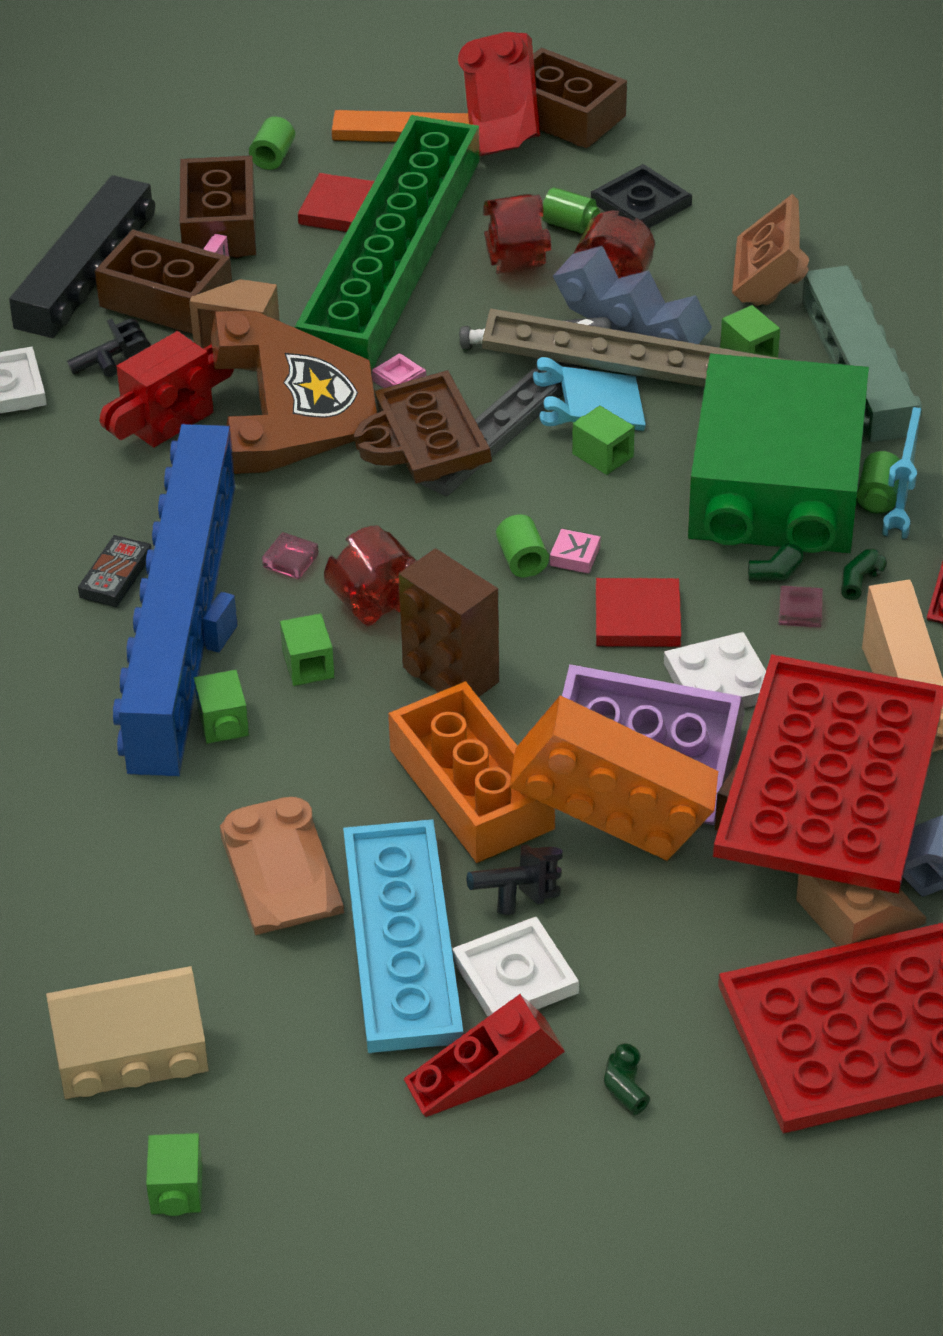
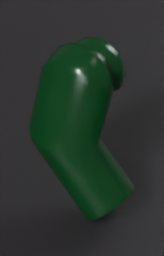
(866, 562)

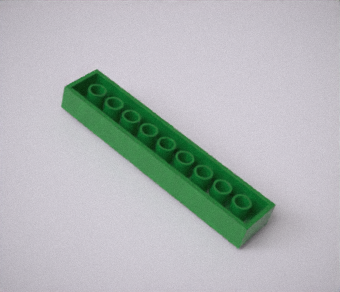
(392, 237)

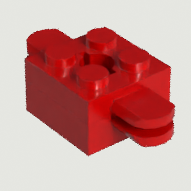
(162, 390)

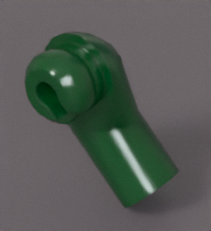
(779, 567)
(621, 1076)

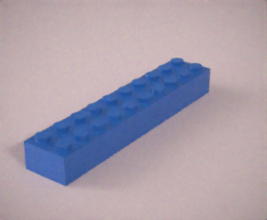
(174, 598)

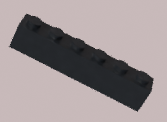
(68, 269)

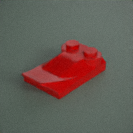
(501, 90)

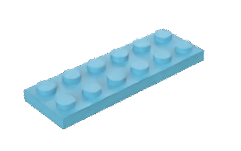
(402, 936)

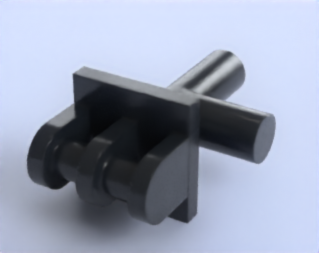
(127, 340)
(534, 876)

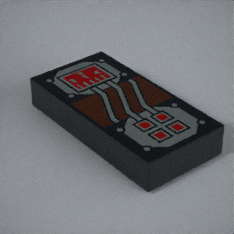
(114, 571)

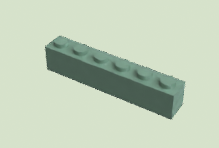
(854, 338)

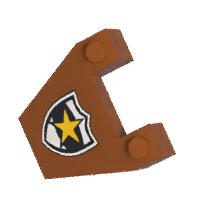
(307, 390)

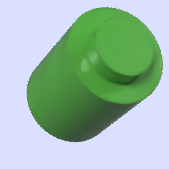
(272, 143)
(568, 210)
(873, 489)
(522, 545)

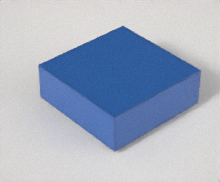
(219, 621)

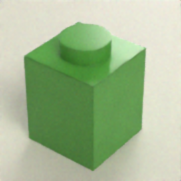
(750, 333)
(603, 440)
(307, 649)
(221, 706)
(174, 1174)

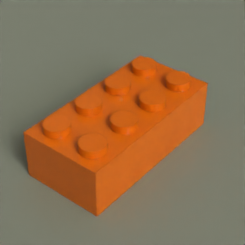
(465, 771)
(614, 778)

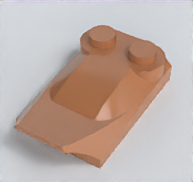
(769, 255)
(280, 864)

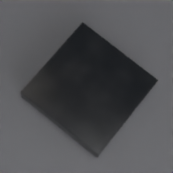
(642, 196)

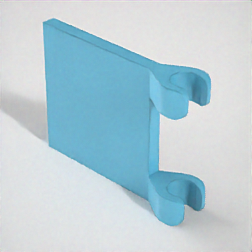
(586, 391)
(906, 473)

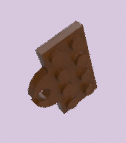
(425, 428)

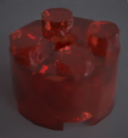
(516, 233)
(625, 241)
(368, 573)

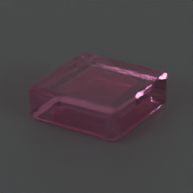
(290, 555)
(800, 606)

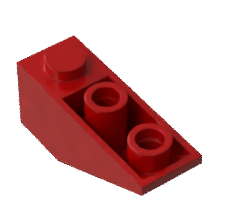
(487, 1058)

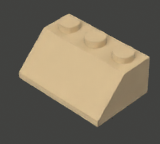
(128, 1032)

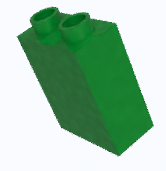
(778, 453)

